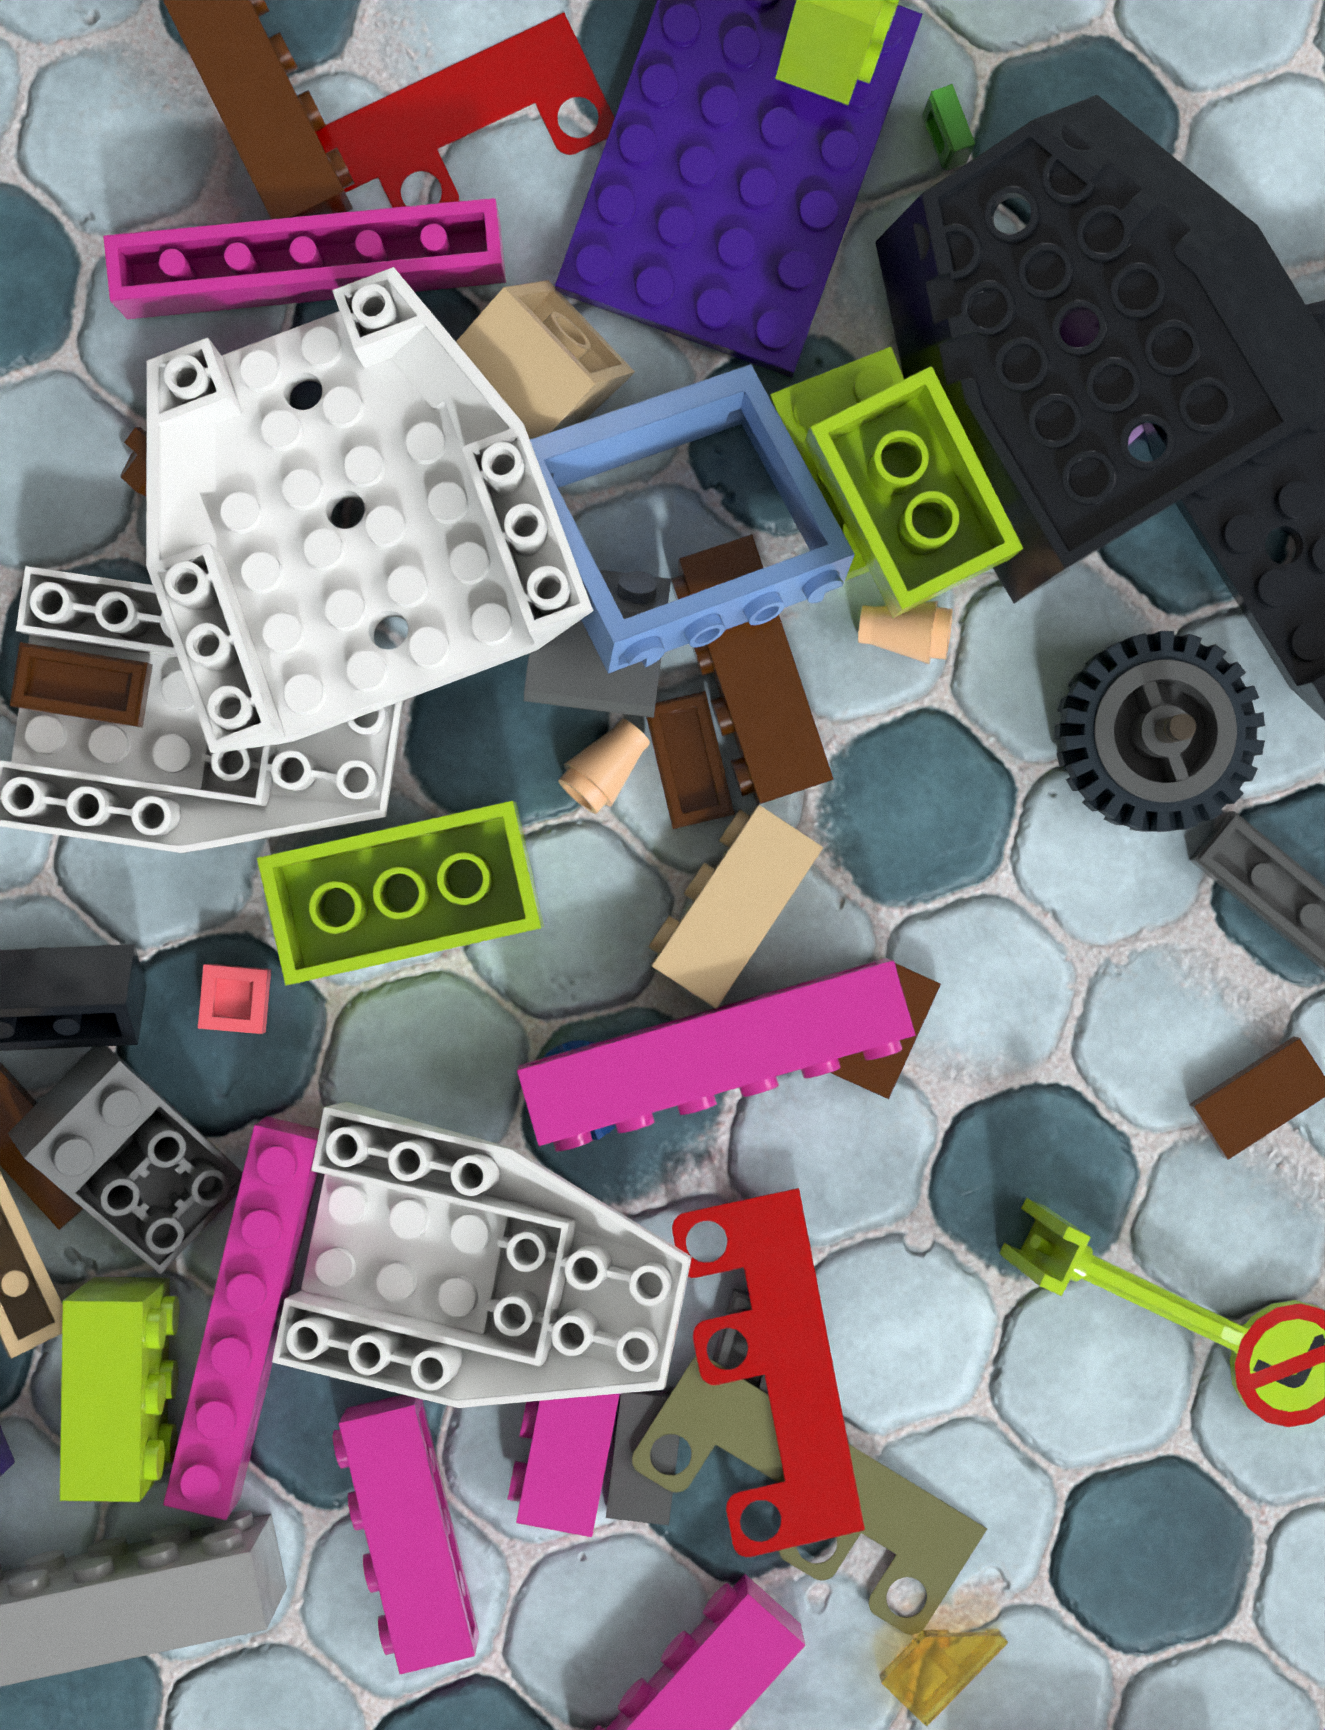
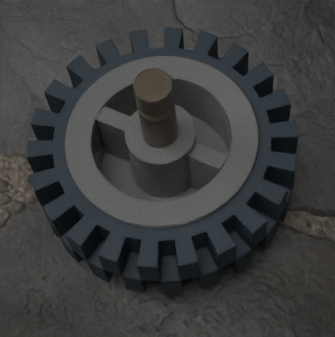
(1159, 732)

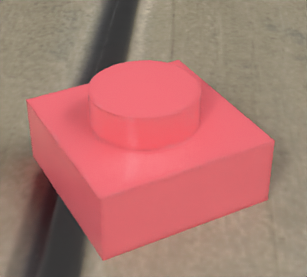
(234, 998)

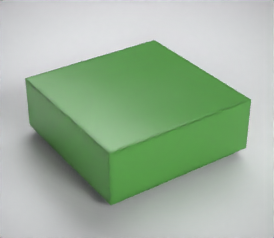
(948, 128)

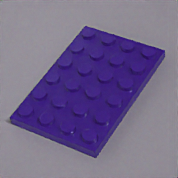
(726, 183)

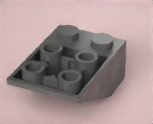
(127, 1157)

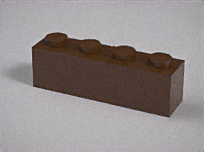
(260, 107)
(757, 686)

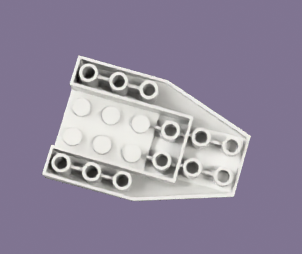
(161, 780)
(473, 1273)

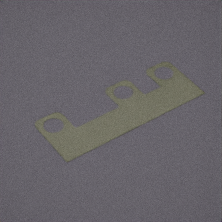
(923, 1531)

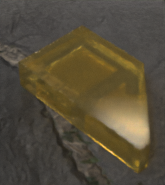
(939, 1668)

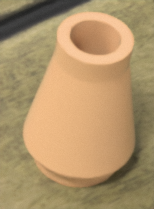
(916, 633)
(603, 767)

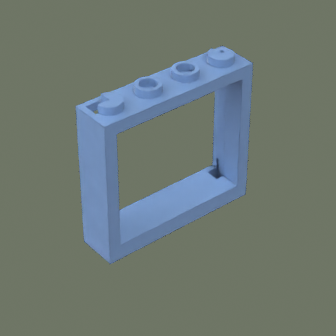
(665, 424)

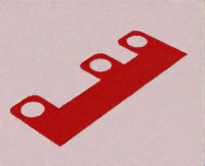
(409, 125)
(793, 1352)

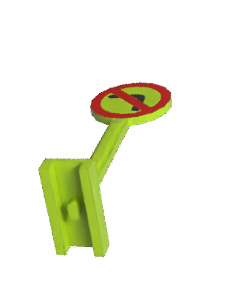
(1273, 1357)

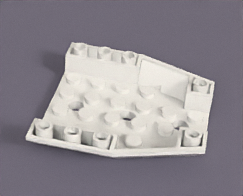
(283, 605)

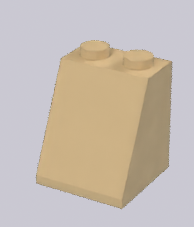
(543, 357)

